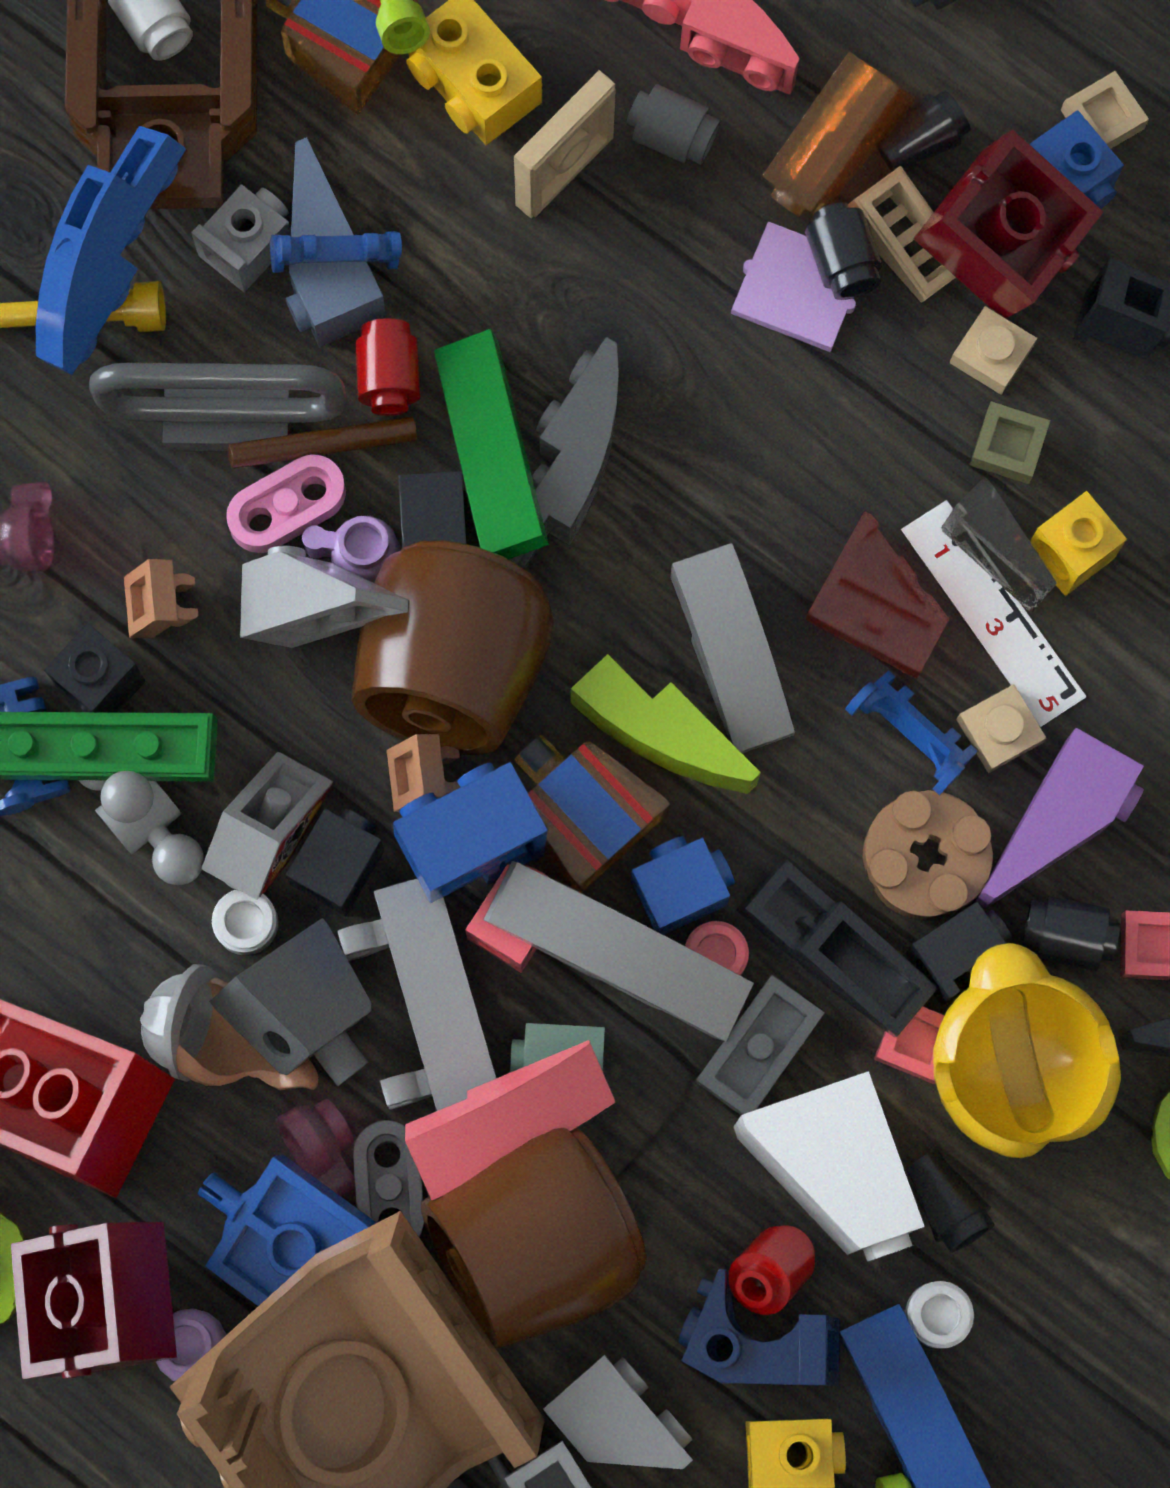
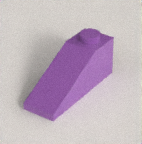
(1072, 806)

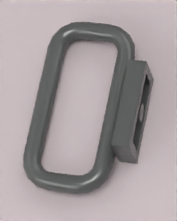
(218, 402)

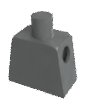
(300, 1005)

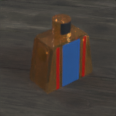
(337, 45)
(589, 807)

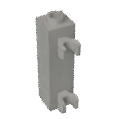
(434, 994)

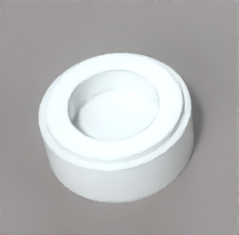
(244, 923)
(940, 1314)

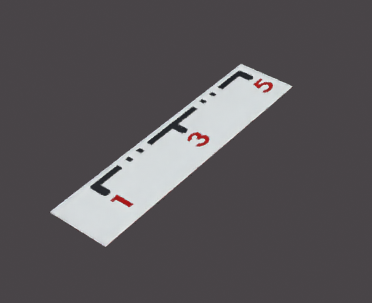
(996, 620)

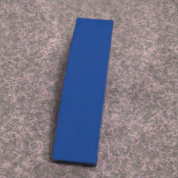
(911, 1403)

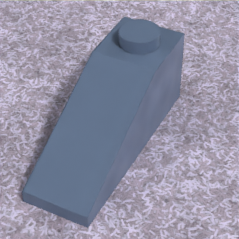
(326, 296)

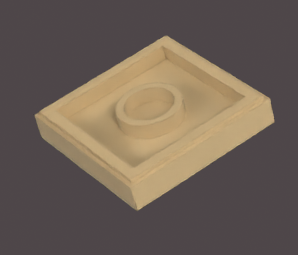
(564, 145)

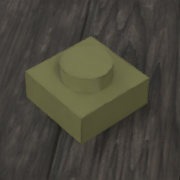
(1010, 442)

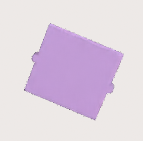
(787, 292)

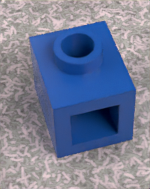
(1081, 157)
(682, 883)

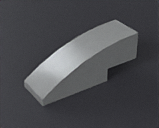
(732, 648)

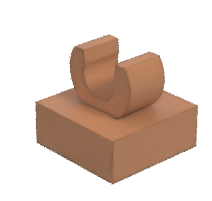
(152, 598)
(418, 769)

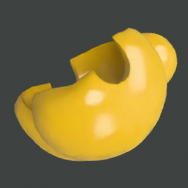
(1024, 1056)

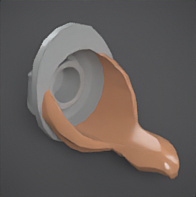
(199, 1044)

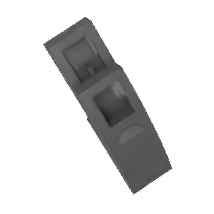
(577, 444)

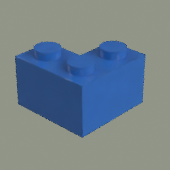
(470, 831)

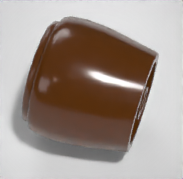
(459, 652)
(538, 1238)

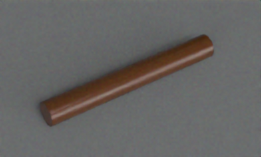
(322, 442)

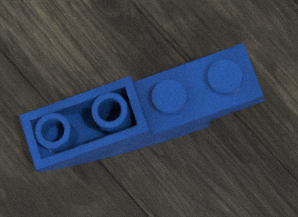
(84, 266)

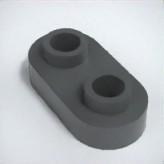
(390, 1187)

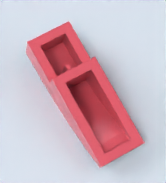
(505, 1115)

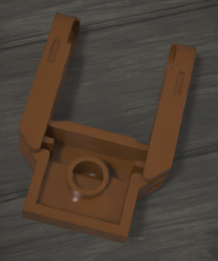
(201, 118)

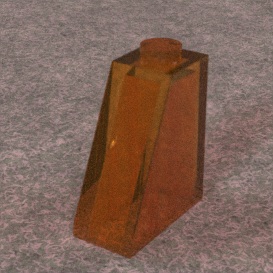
(836, 136)

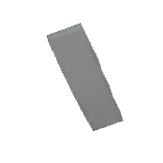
(618, 951)

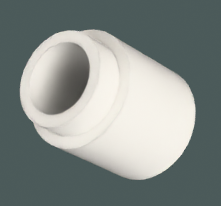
(155, 25)

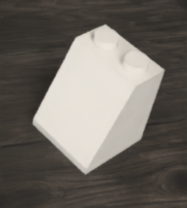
(838, 1164)

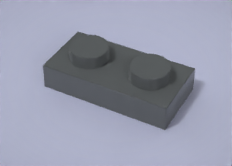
(759, 1047)

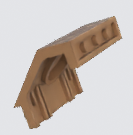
(358, 1378)

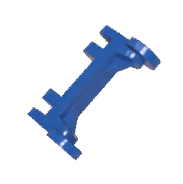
(329, 249)
(936, 745)
(26, 792)

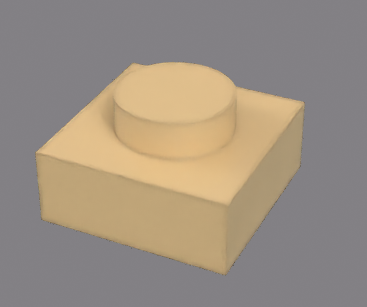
(1108, 109)
(993, 350)
(1001, 728)

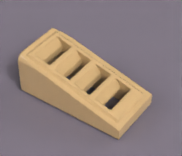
(891, 248)

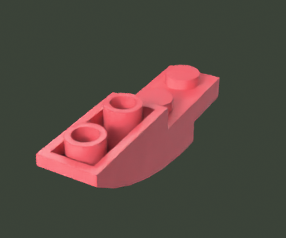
(730, 36)

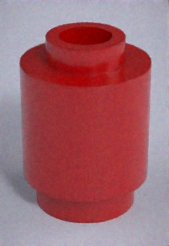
(387, 366)
(772, 1269)

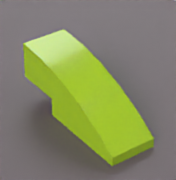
(661, 728)

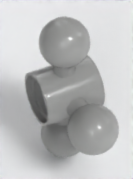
(139, 814)

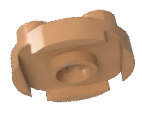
(961, 839)

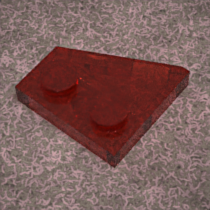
(878, 602)

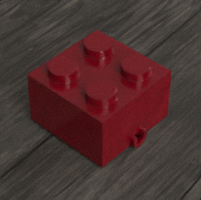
(1009, 225)
(93, 1299)

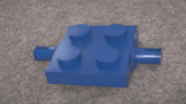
(276, 1226)

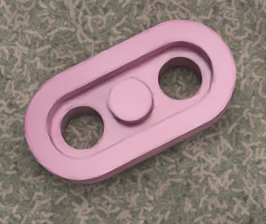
(283, 501)

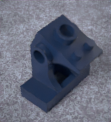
(799, 1358)

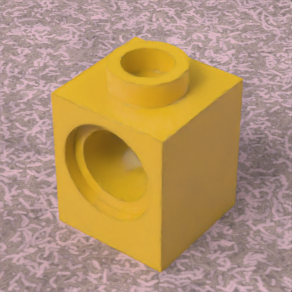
(1077, 542)

